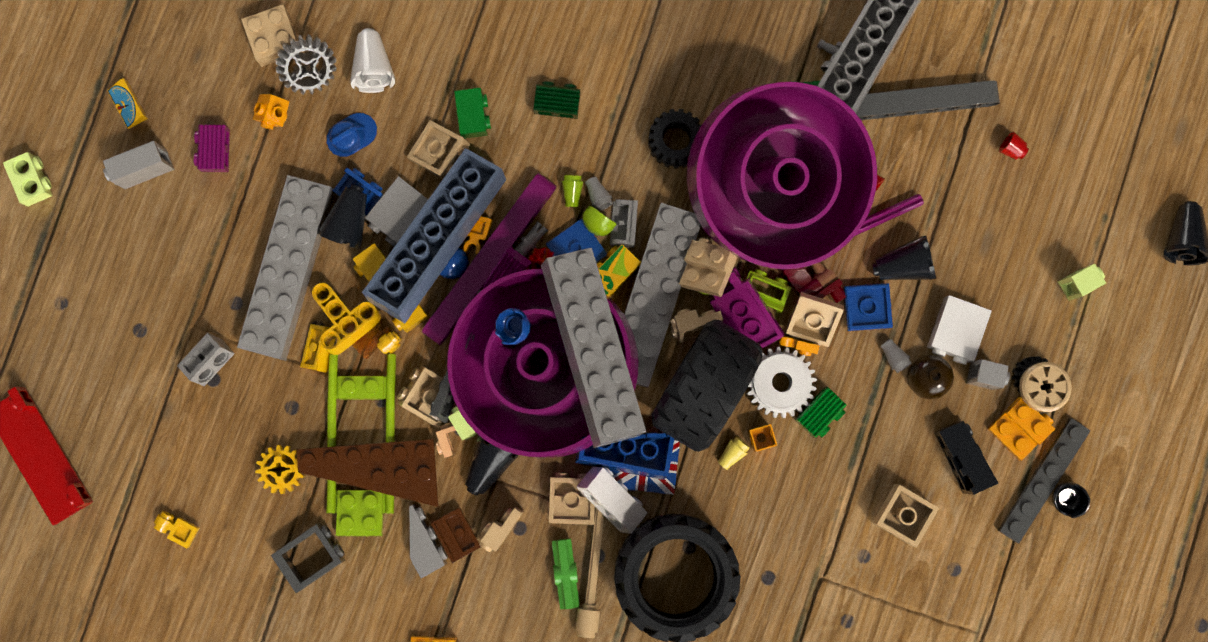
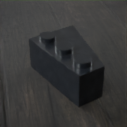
(965, 458)

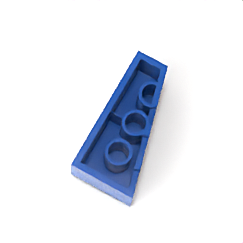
(642, 455)

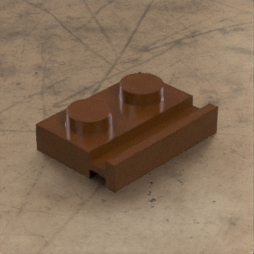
(456, 535)

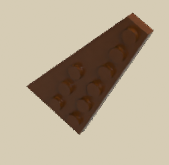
(389, 468)

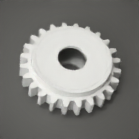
(799, 383)

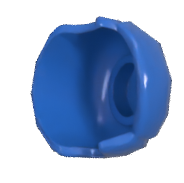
(456, 265)
(512, 326)

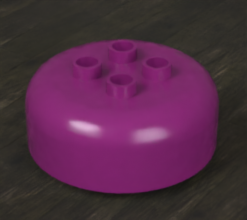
(782, 175)
(525, 391)

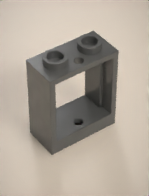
(290, 571)

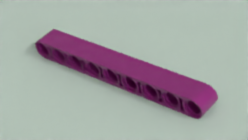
(476, 274)

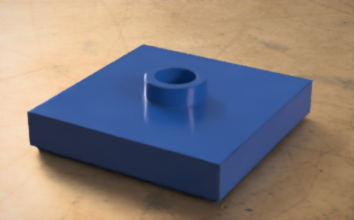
(576, 239)
(868, 307)

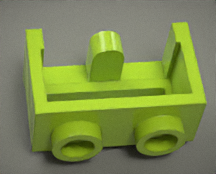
(779, 283)

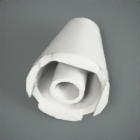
(371, 64)

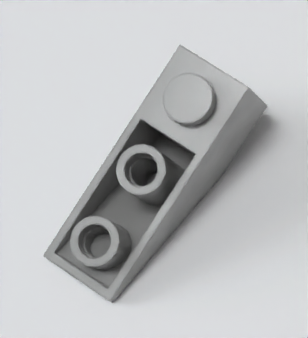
(423, 549)

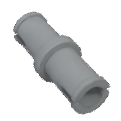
(530, 240)

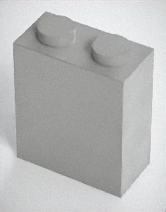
(137, 165)
(396, 211)

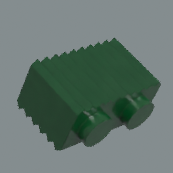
(556, 100)

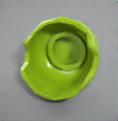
(597, 222)

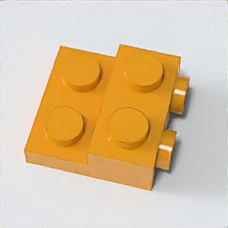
(1021, 428)

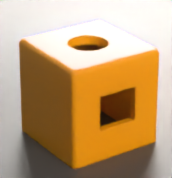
(769, 442)

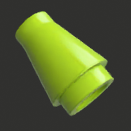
(572, 189)

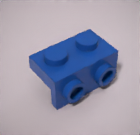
(355, 177)

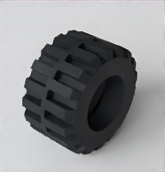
(667, 121)

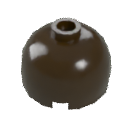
(930, 377)

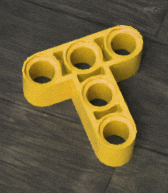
(343, 320)

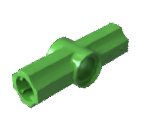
(565, 573)

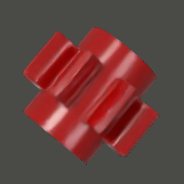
(539, 257)

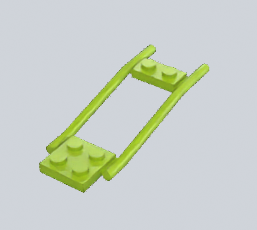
(359, 510)

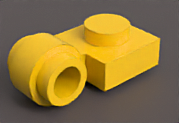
(389, 342)
(181, 531)

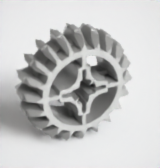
(296, 78)

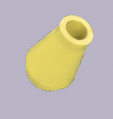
(733, 452)

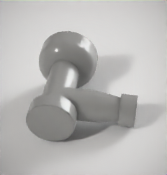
(830, 49)

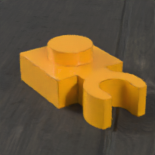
(478, 232)
(803, 346)

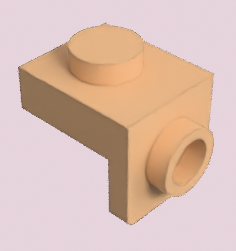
(444, 444)

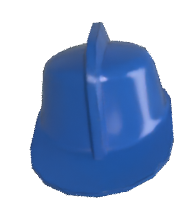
(351, 134)

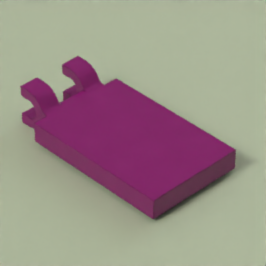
(746, 311)

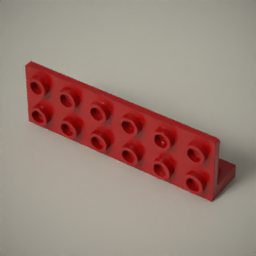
(40, 457)

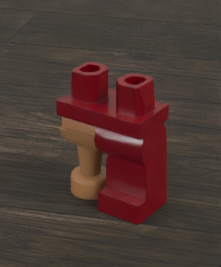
(821, 285)

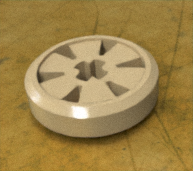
(1039, 399)

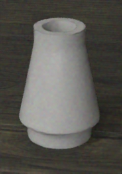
(598, 194)
(896, 356)

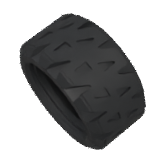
(707, 385)
(687, 625)

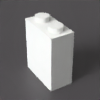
(958, 330)

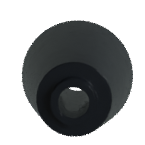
(346, 218)
(1188, 236)
(906, 262)
(486, 466)

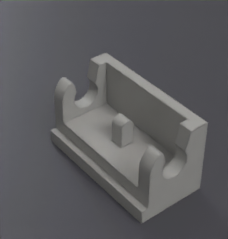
(625, 216)

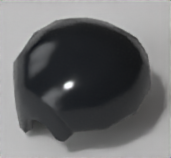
(1071, 499)

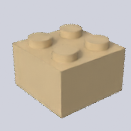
(268, 32)
(905, 515)

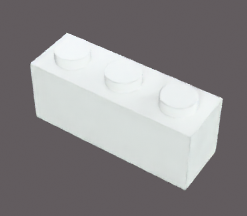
(612, 499)

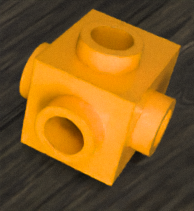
(270, 111)

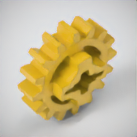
(281, 478)

